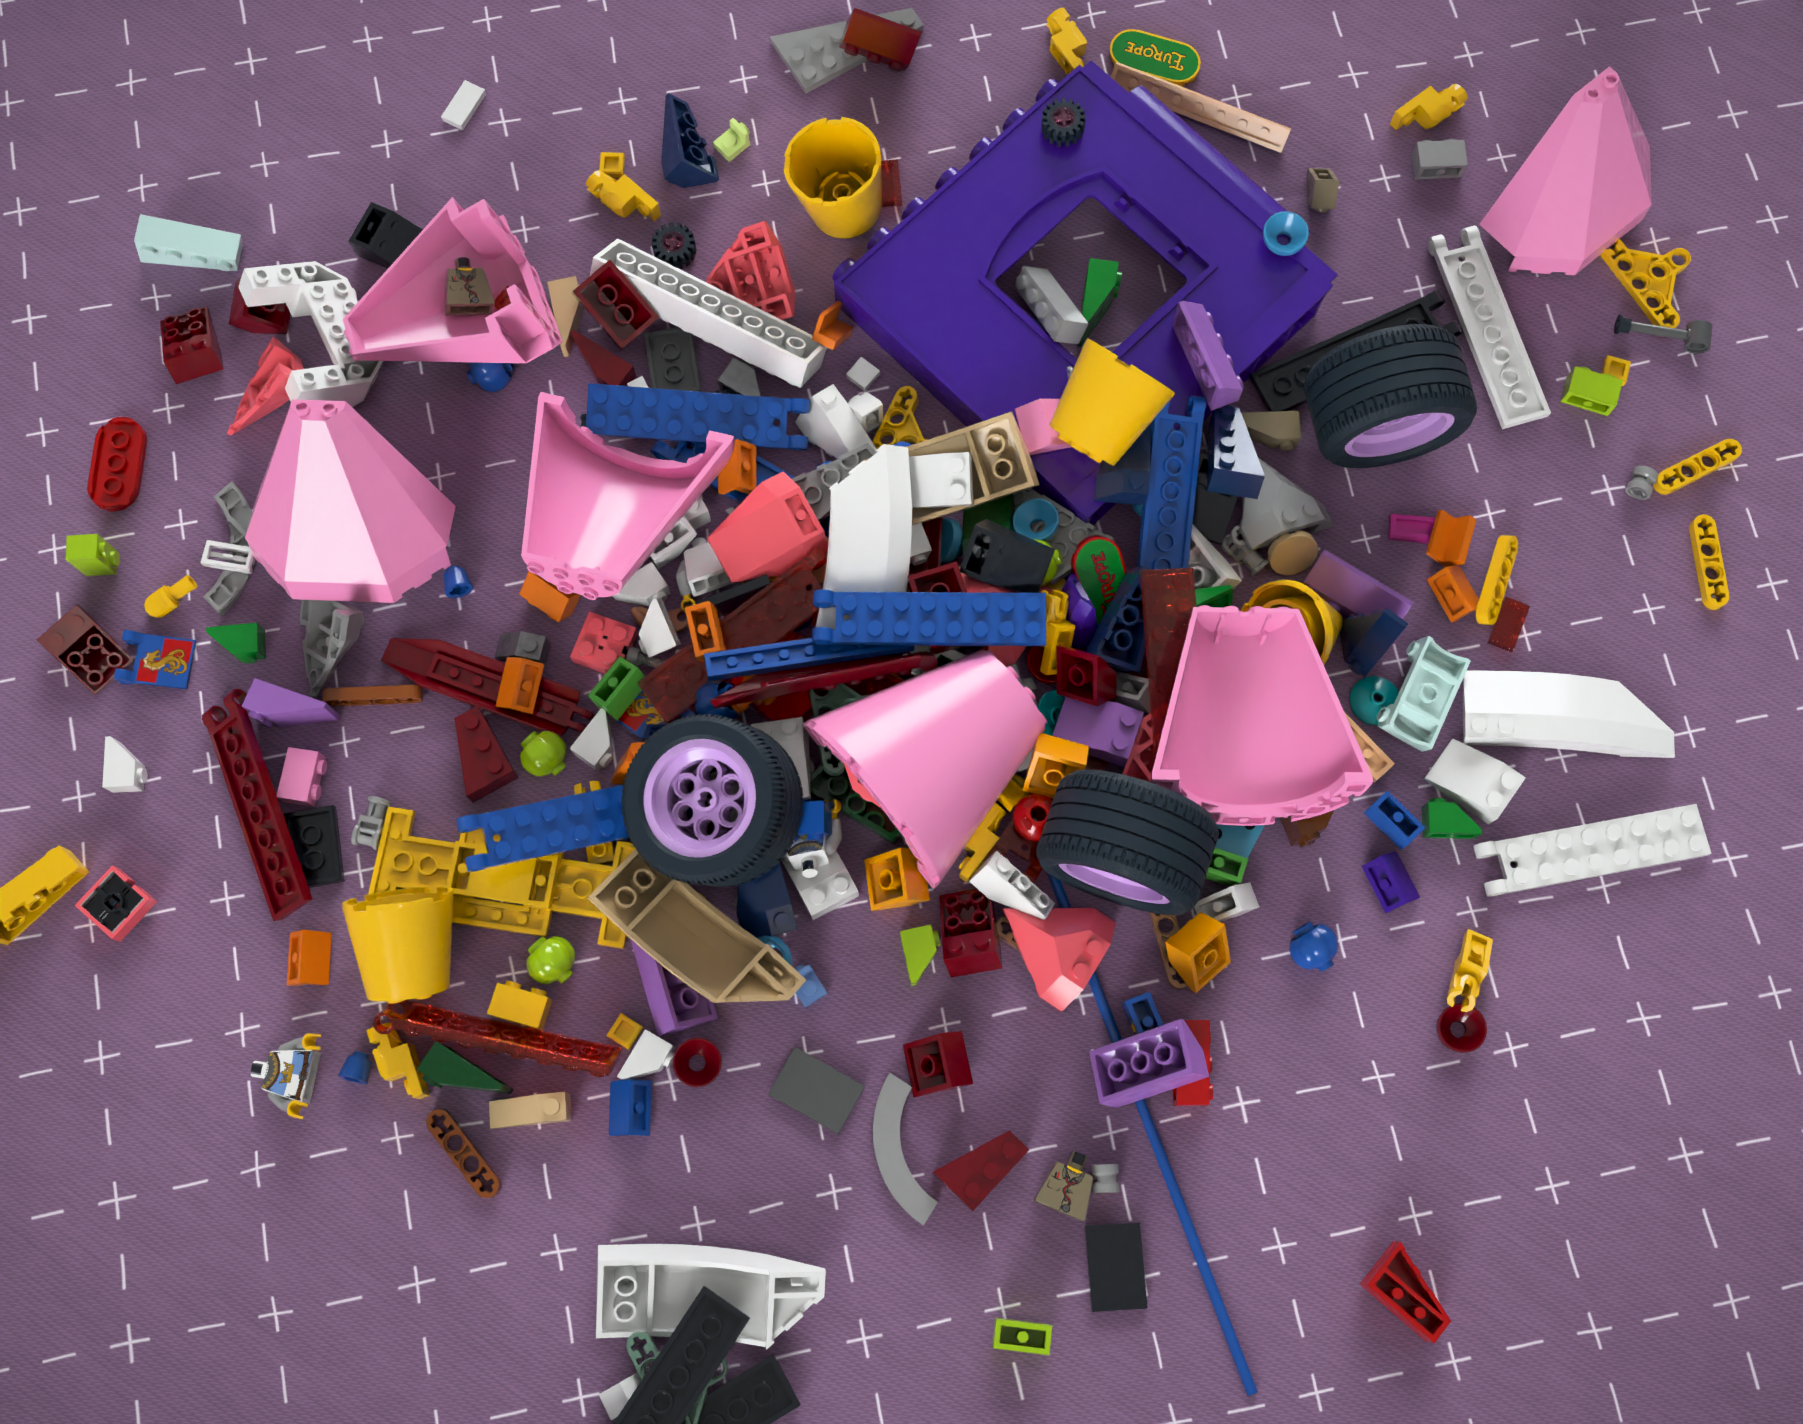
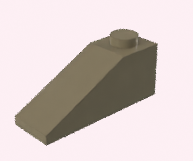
(1274, 429)

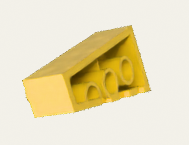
(37, 890)

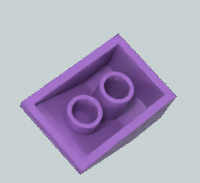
(284, 707)
(1104, 728)

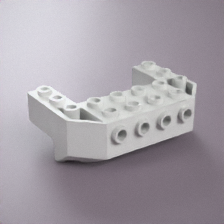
(328, 298)

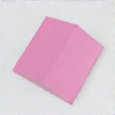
(1035, 429)

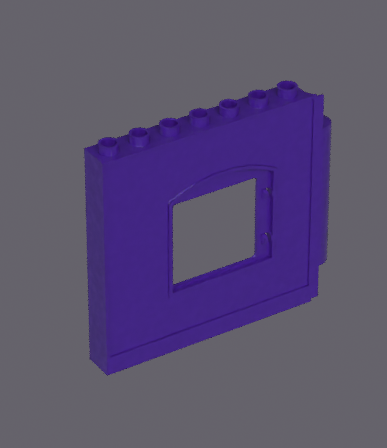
(933, 292)

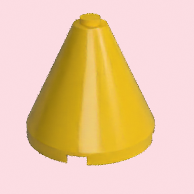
(1319, 616)

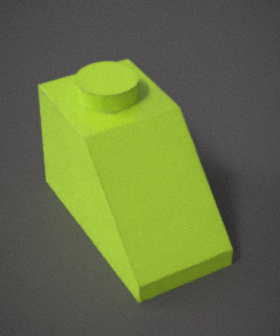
(919, 950)

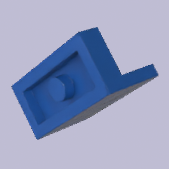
(630, 1108)

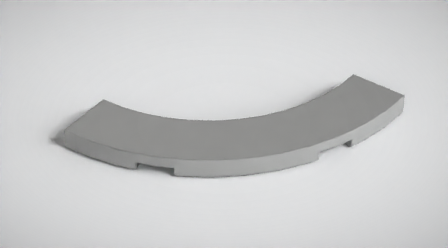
(231, 583)
(889, 1151)

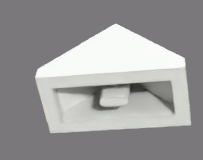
(618, 1395)

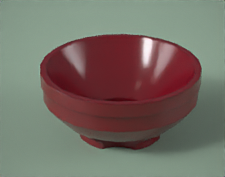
(1474, 1026)
(700, 1047)

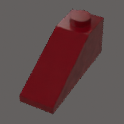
(603, 364)

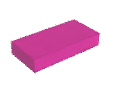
(1410, 528)

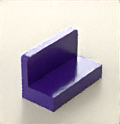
(1390, 881)

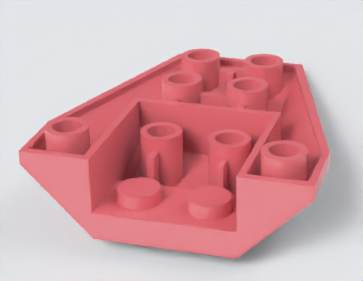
(767, 532)

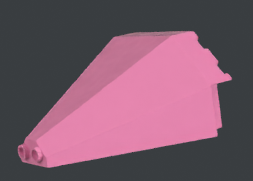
(1578, 184)
(406, 306)
(345, 511)

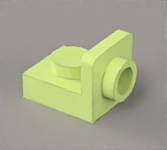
(733, 140)

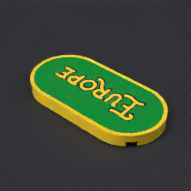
(1156, 56)

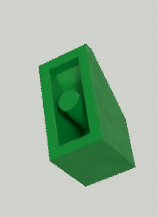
(241, 640)
(1447, 821)

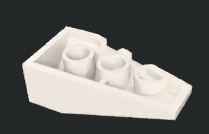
(832, 424)
(1208, 564)

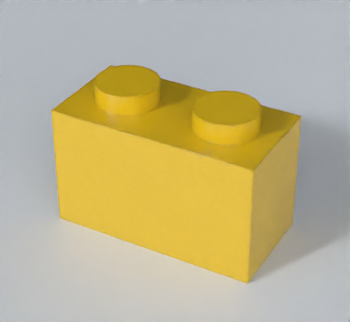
(520, 1005)

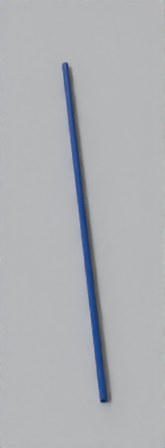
(1170, 1180)

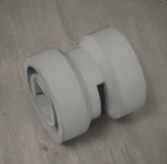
(1642, 480)
(1106, 1178)

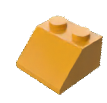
(1051, 761)
(895, 880)
(1199, 950)

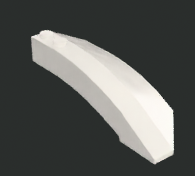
(870, 529)
(1560, 714)
(655, 1285)

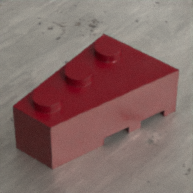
(481, 756)
(982, 1169)

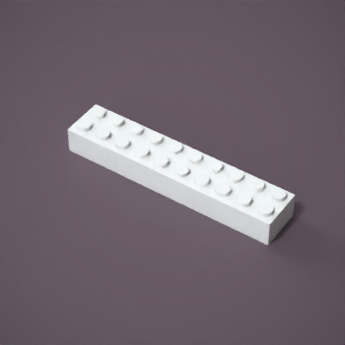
(717, 315)

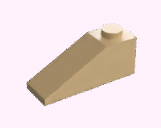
(566, 309)
(530, 1110)

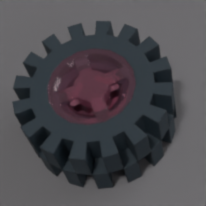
(1071, 118)
(668, 239)

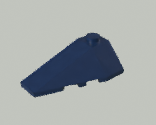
(683, 149)
(1129, 478)
(1368, 638)
(765, 905)

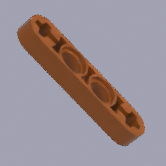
(373, 695)
(460, 1156)

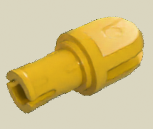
(168, 598)

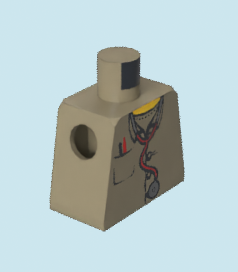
(467, 290)
(1067, 1187)

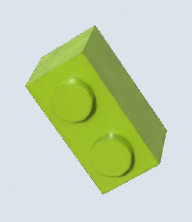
(1591, 390)
(92, 555)
(1022, 1336)

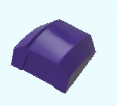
(1080, 612)

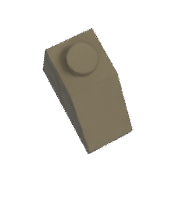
(1322, 189)

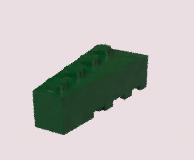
(852, 804)

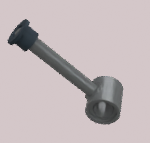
(1696, 336)

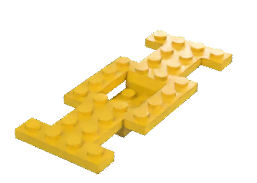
(538, 883)

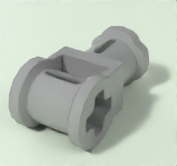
(1240, 551)
(371, 823)

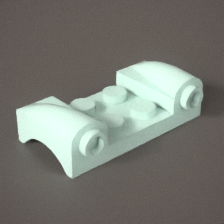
(1424, 695)

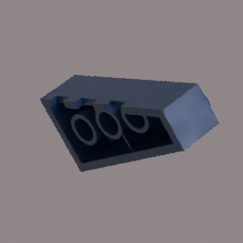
(1232, 456)
(1121, 631)

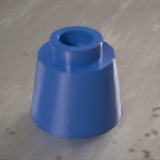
(456, 582)
(356, 1068)

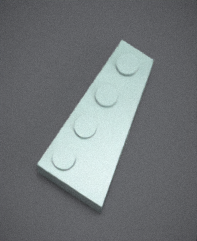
(186, 244)

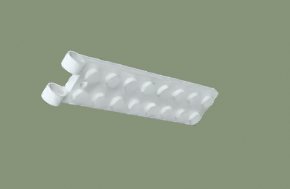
(1490, 329)
(1596, 849)

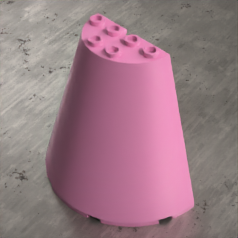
(600, 507)
(1257, 722)
(937, 750)

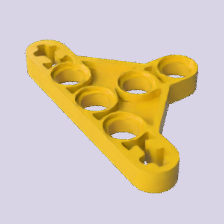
(1655, 287)
(907, 429)

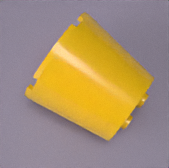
(836, 175)
(1106, 404)
(402, 942)

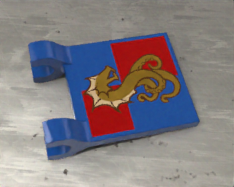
(158, 660)
(643, 713)

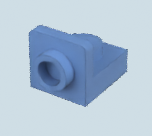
(812, 989)

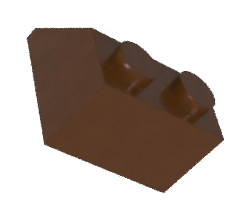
(1306, 830)

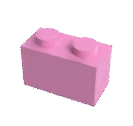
(301, 777)

